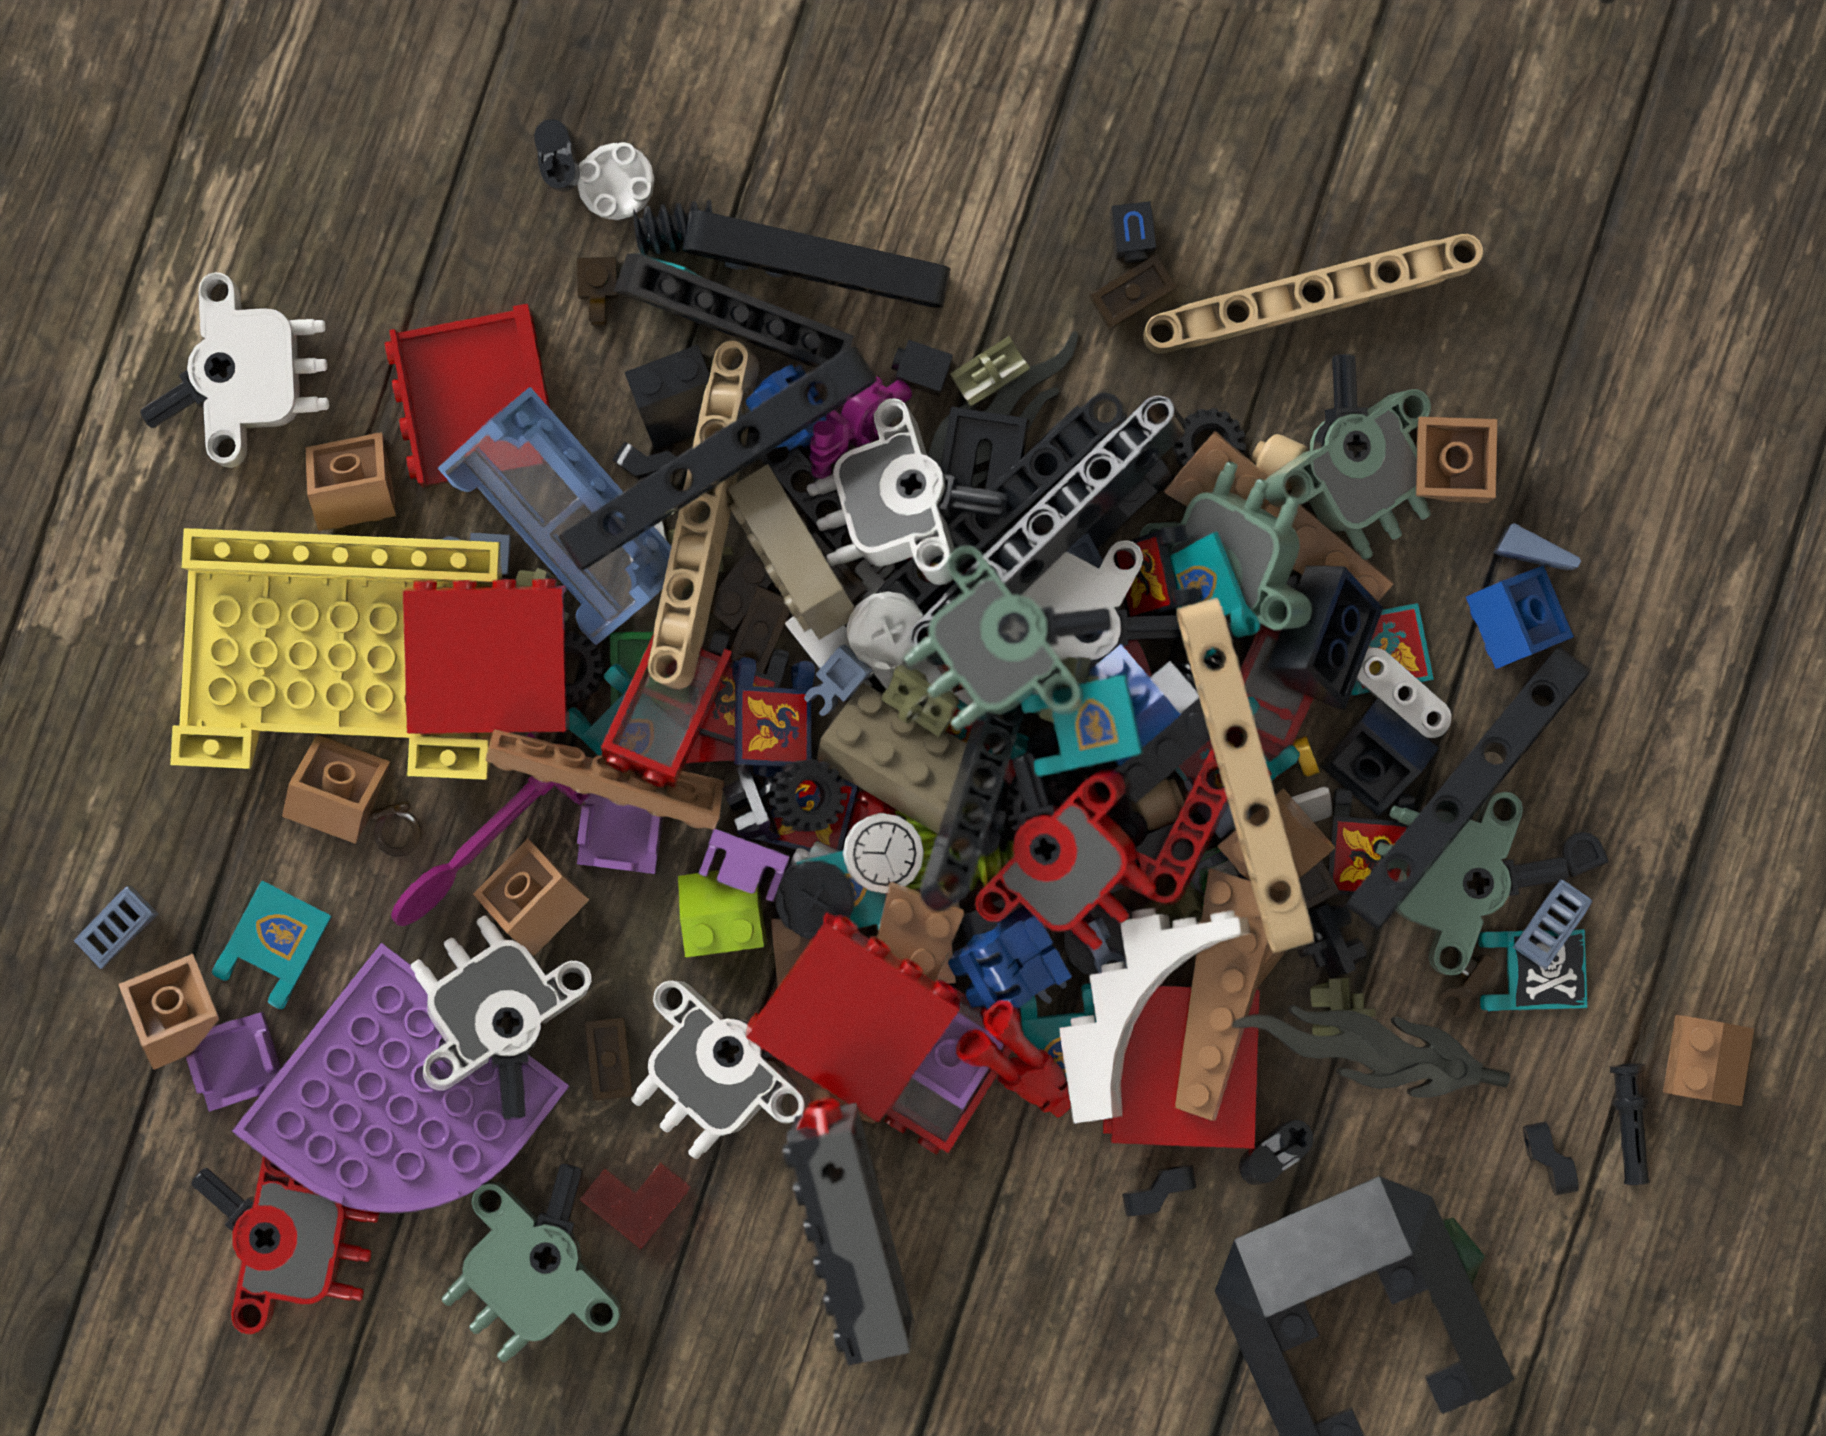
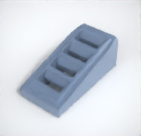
(1528, 547)
(1569, 896)
(138, 904)

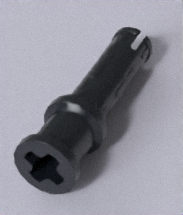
(1630, 1103)

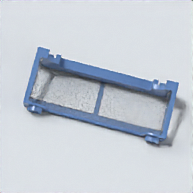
(544, 486)

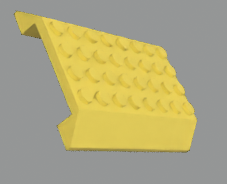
(311, 642)

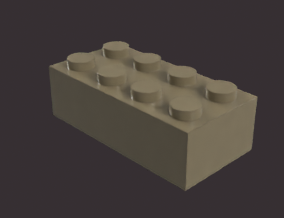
(790, 553)
(892, 758)

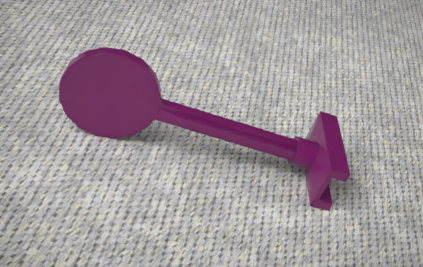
(434, 884)

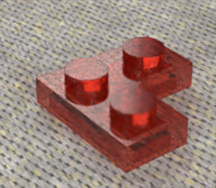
(640, 1212)

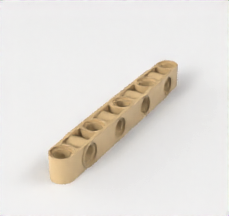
(1340, 287)
(697, 545)
(1245, 775)

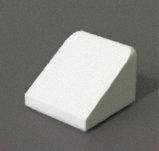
(1315, 803)

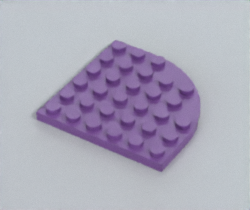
(364, 1124)

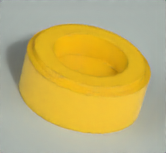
(1306, 758)

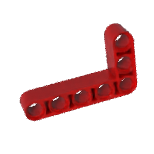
(1186, 830)

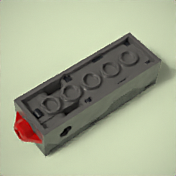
(849, 1232)

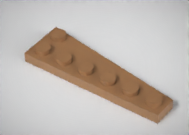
(693, 799)

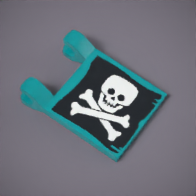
(1532, 987)

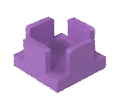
(618, 836)
(744, 863)
(234, 1061)
(947, 1073)

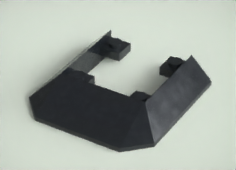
(1333, 1243)

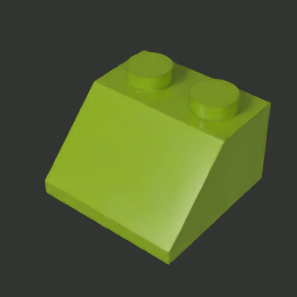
(718, 916)

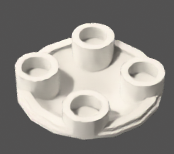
(615, 181)

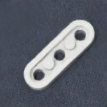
(1420, 699)

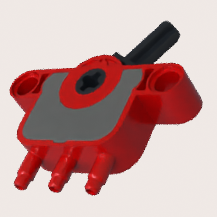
(1078, 875)
(307, 1245)

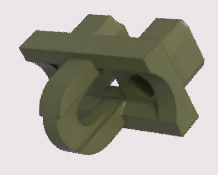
(908, 690)

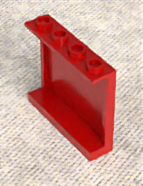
(458, 380)
(485, 657)
(854, 1017)
(1153, 1075)

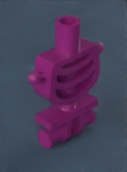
(853, 426)

